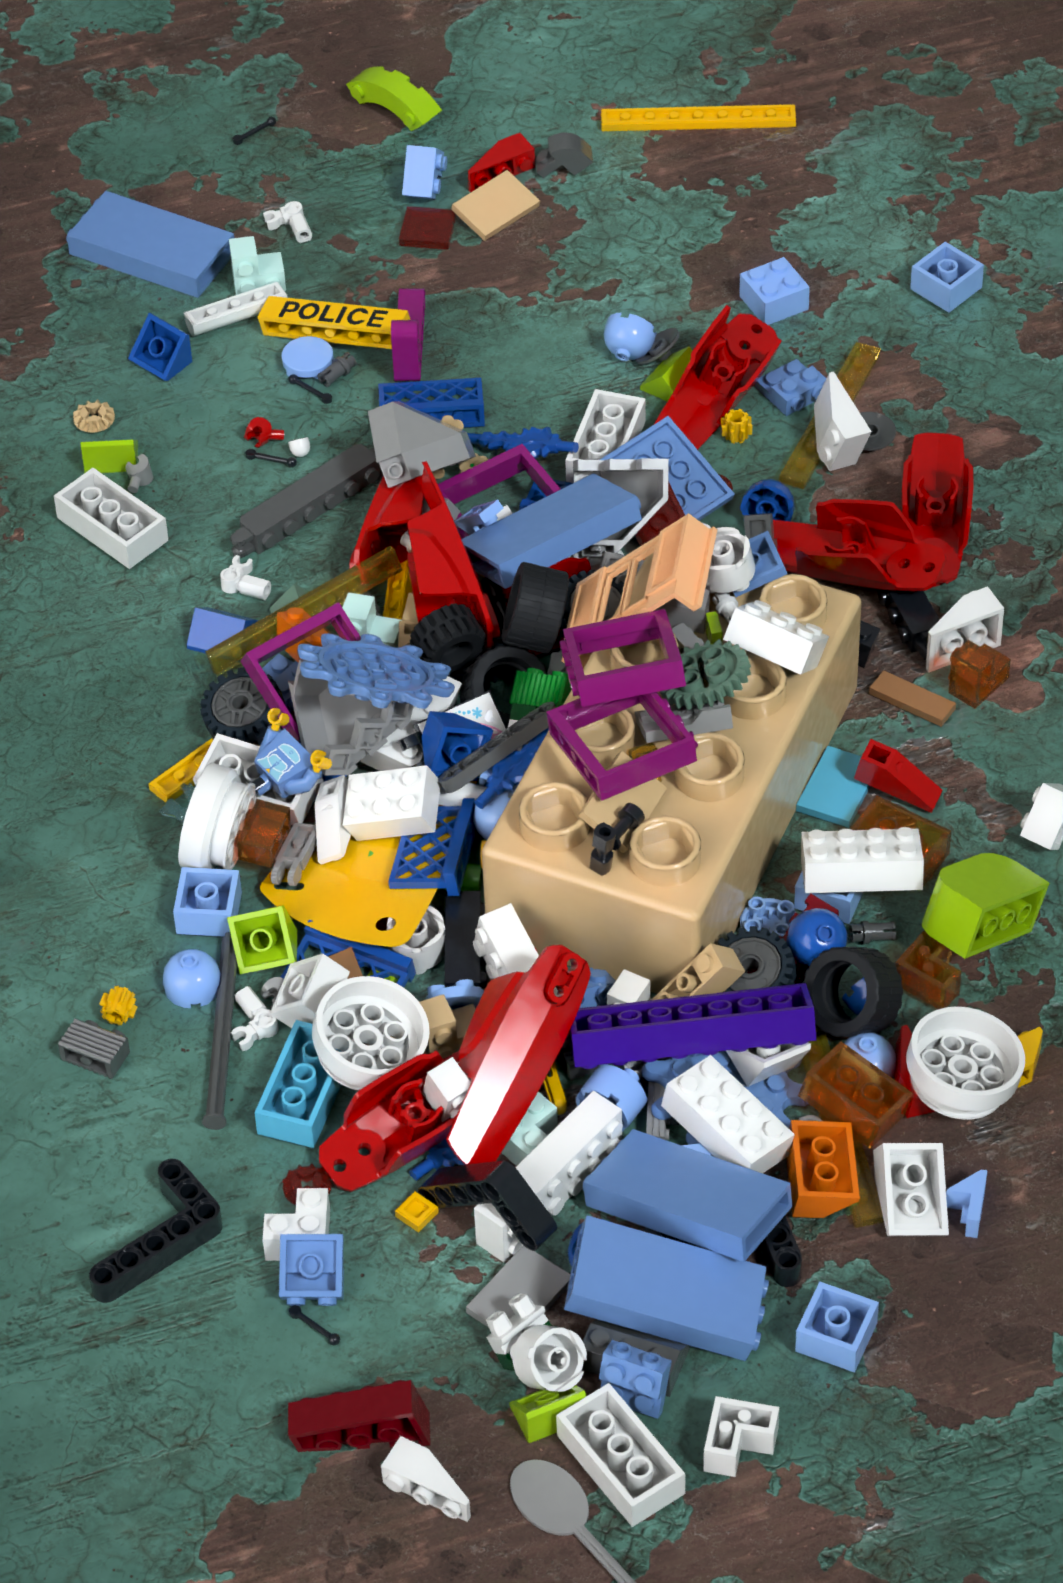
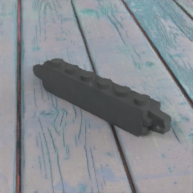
(305, 500)

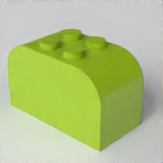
(983, 903)

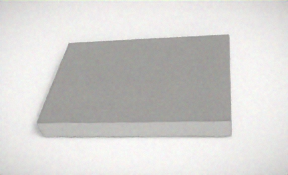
(522, 1274)

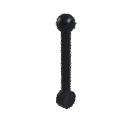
(238, 139)
(326, 397)
(251, 454)
(295, 1313)

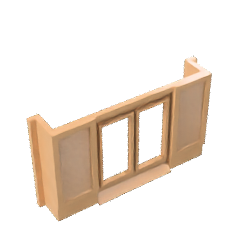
(676, 571)

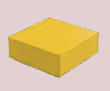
(416, 1211)

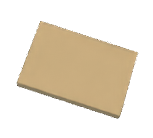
(495, 205)
(644, 796)

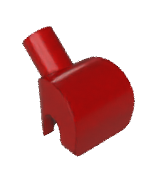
(262, 430)

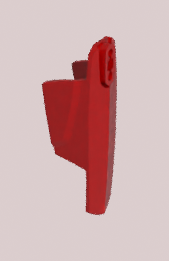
(720, 374)
(939, 496)
(388, 519)
(860, 546)
(440, 563)
(512, 1048)
(389, 1121)

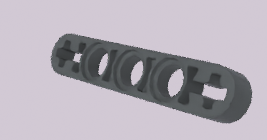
(496, 749)

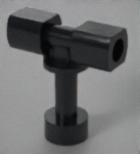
(608, 838)

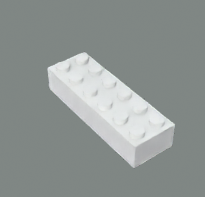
(556, 1168)

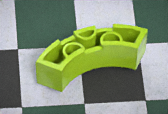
(395, 93)

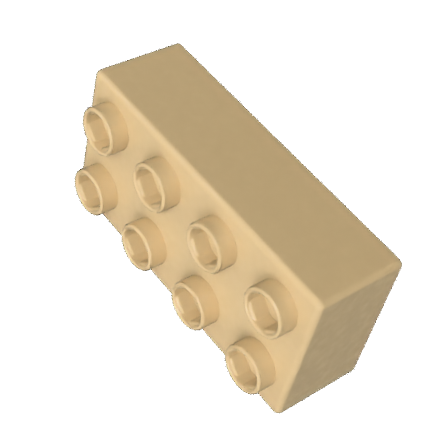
(711, 829)

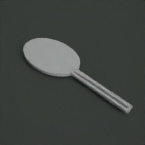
(558, 1506)

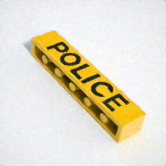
(329, 321)

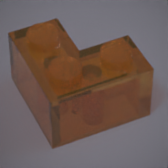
(976, 672)
(263, 833)
(927, 972)

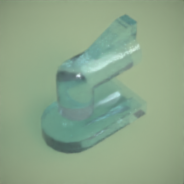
(175, 810)

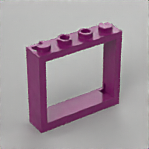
(493, 472)
(333, 615)
(629, 680)
(572, 716)

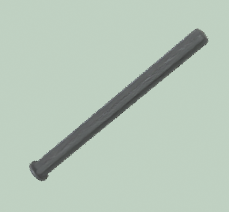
(214, 1115)

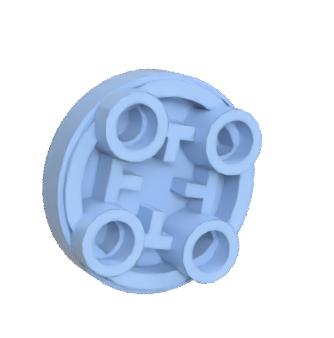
(307, 356)
(767, 913)
(458, 996)

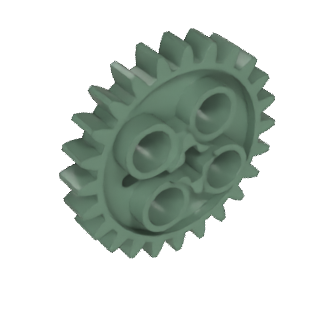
(725, 670)

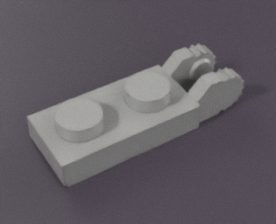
(294, 853)

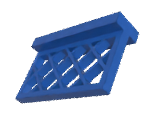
(467, 408)
(457, 851)
(371, 956)

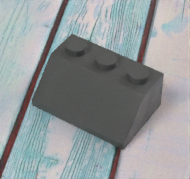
(602, 1333)

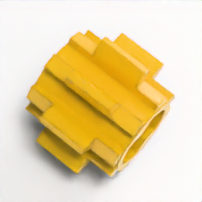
(736, 426)
(118, 1005)

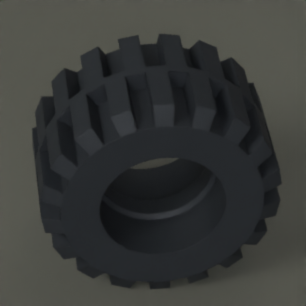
(449, 637)

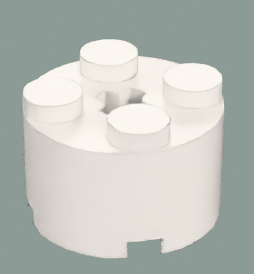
(731, 562)
(427, 942)
(549, 1358)

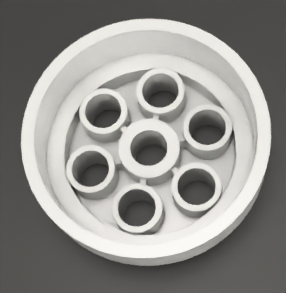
(214, 819)
(394, 1015)
(964, 1062)

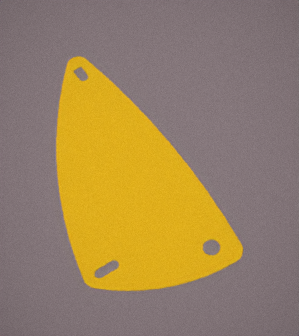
(354, 893)

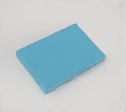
(832, 790)

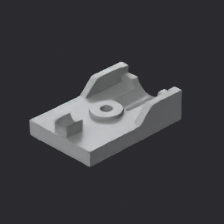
(698, 721)

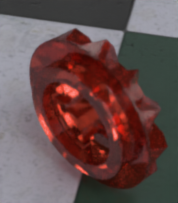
(293, 1180)

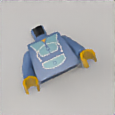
(285, 762)

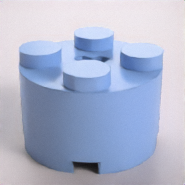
(618, 1087)

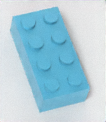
(297, 1092)

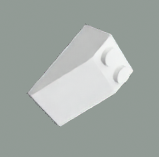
(838, 426)
(973, 618)
(912, 1188)

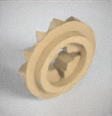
(94, 423)

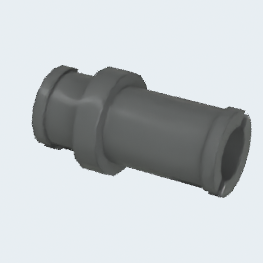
(340, 366)
(871, 932)

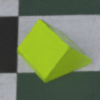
(667, 375)
(109, 455)
(263, 939)
(538, 1411)

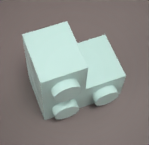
(254, 270)
(363, 616)
(532, 1130)

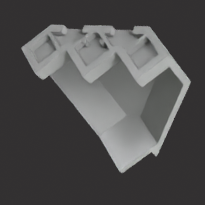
(409, 437)
(642, 477)
(342, 725)

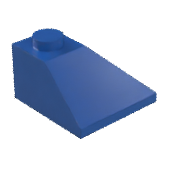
(450, 739)

